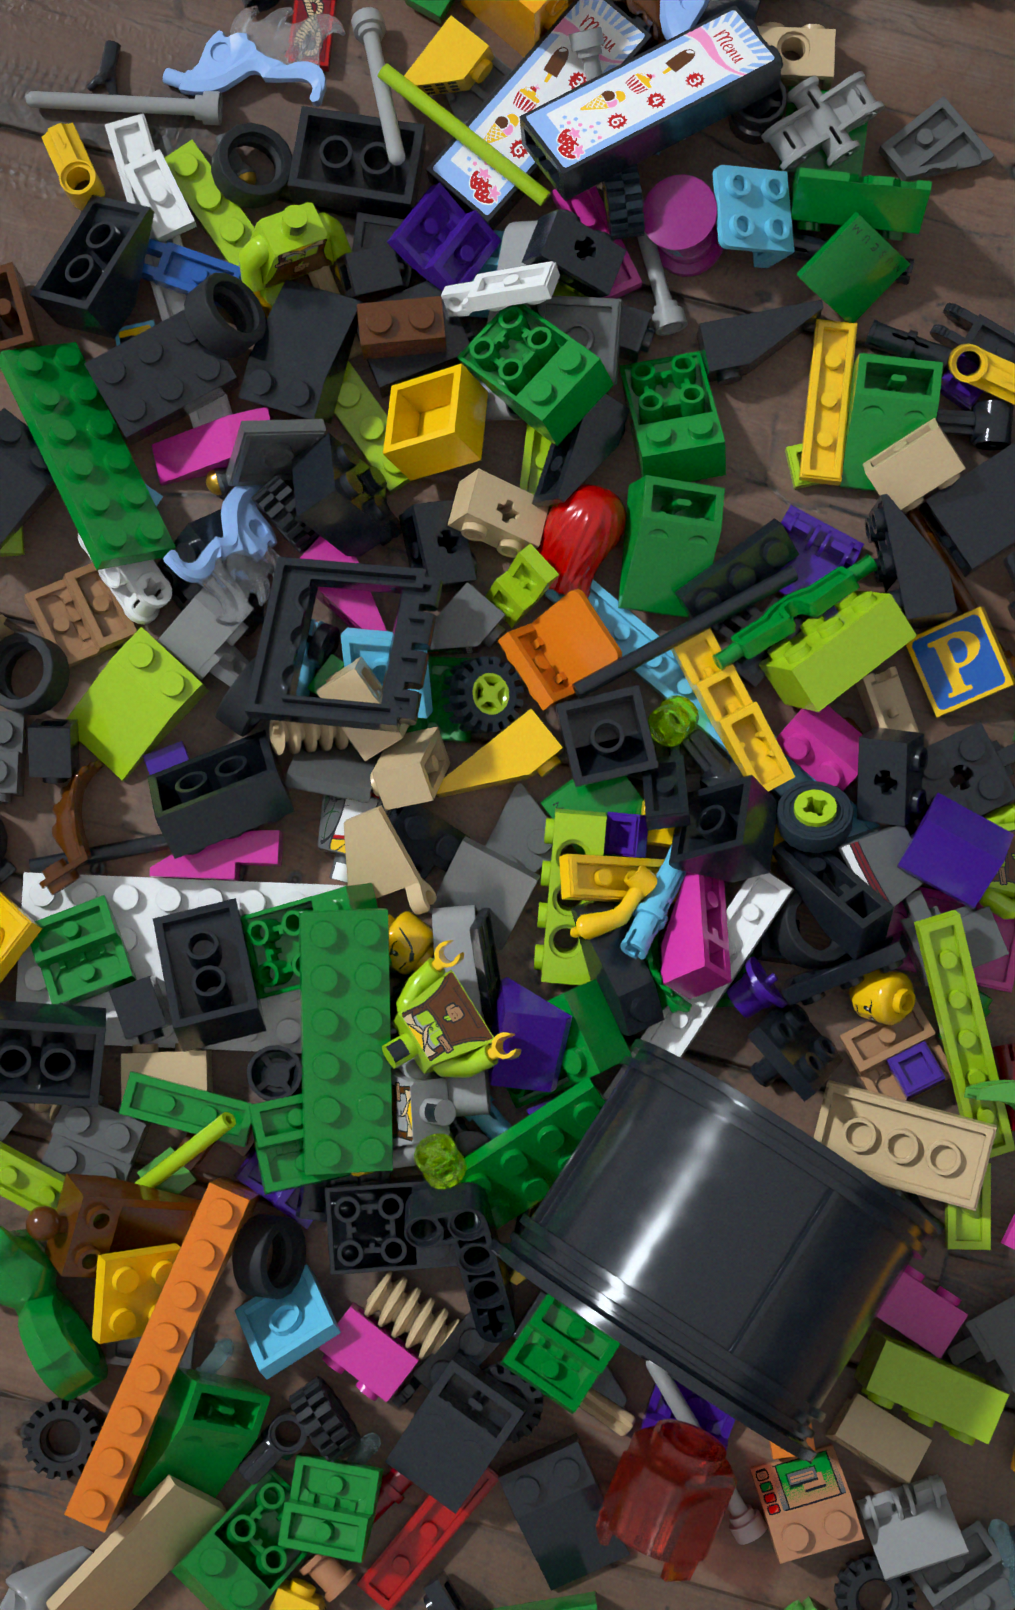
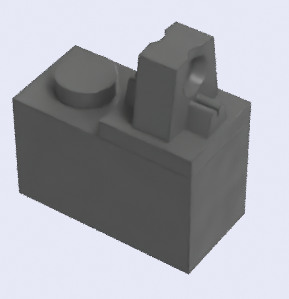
(979, 927)
(990, 1339)

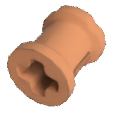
(328, 1574)

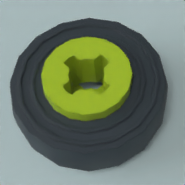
(803, 827)

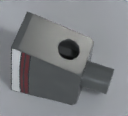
(875, 859)

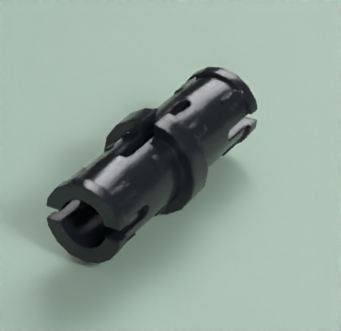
(905, 344)

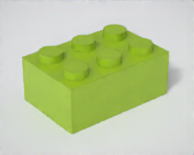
(836, 649)
(930, 1389)

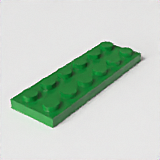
(86, 455)
(342, 1040)

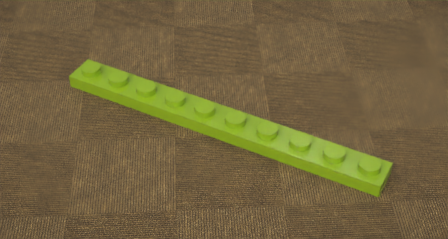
(230, 231)

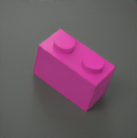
(822, 746)
(921, 1314)
(369, 1354)

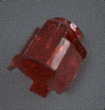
(669, 1496)

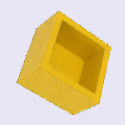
(436, 422)

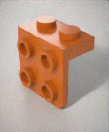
(560, 649)

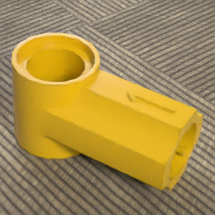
(72, 163)
(992, 376)

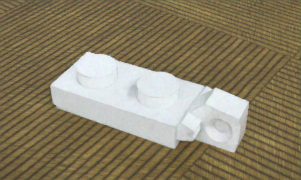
(502, 288)

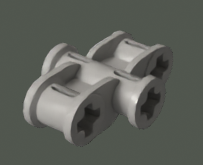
(822, 121)

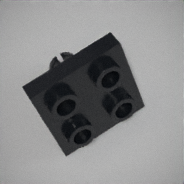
(793, 1051)

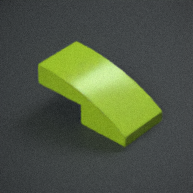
(522, 585)

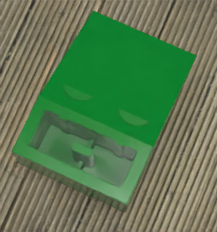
(537, 370)
(885, 405)
(674, 418)
(667, 541)
(274, 935)
(592, 1041)
(202, 1431)
(240, 1557)

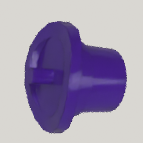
(755, 990)

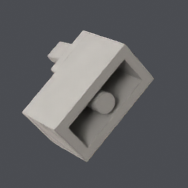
(203, 642)

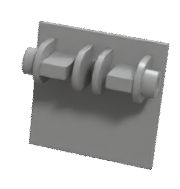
(912, 1527)

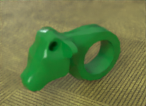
(48, 1322)

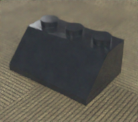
(51, 1053)

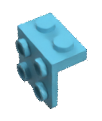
(754, 212)

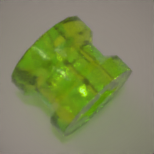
(665, 728)
(440, 1161)

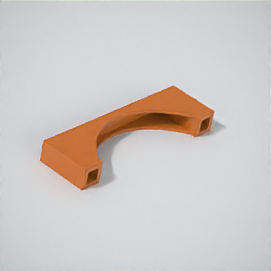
(131, 1419)

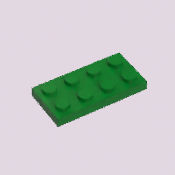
(530, 1155)

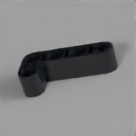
(466, 1221)

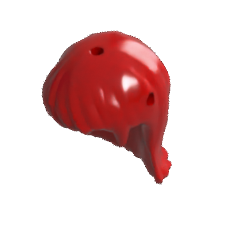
(581, 536)

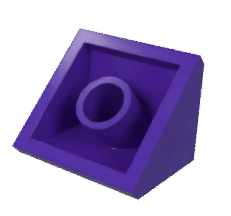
(956, 851)
(539, 1032)

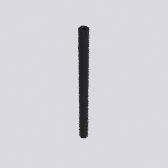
(684, 632)

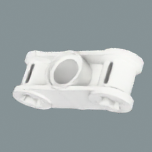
(137, 582)

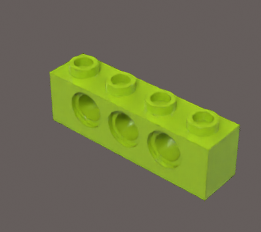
(568, 827)

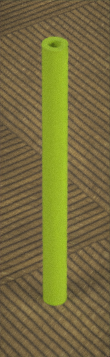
(463, 134)

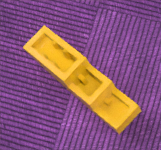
(732, 712)

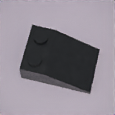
(97, 267)
(302, 352)
(23, 476)
(208, 975)
(558, 1511)

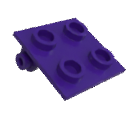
(819, 548)

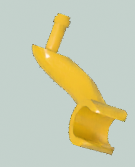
(595, 924)

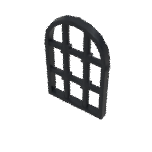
(485, 962)

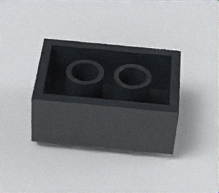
(346, 166)
(159, 378)
(219, 795)

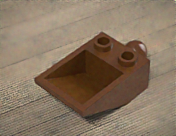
(106, 1217)

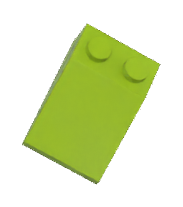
(135, 703)

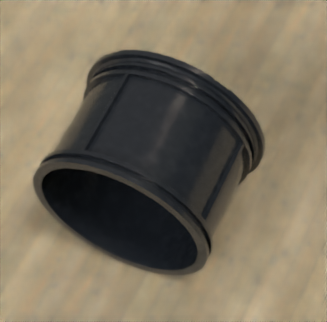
(719, 1244)

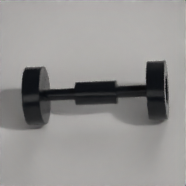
(321, 644)

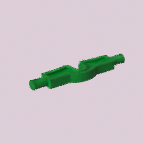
(778, 619)

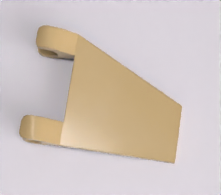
(380, 858)

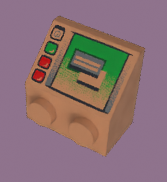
(806, 1504)

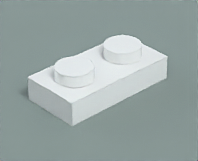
(158, 189)

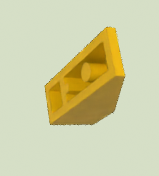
(510, 757)

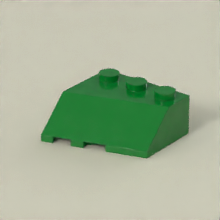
(835, 196)

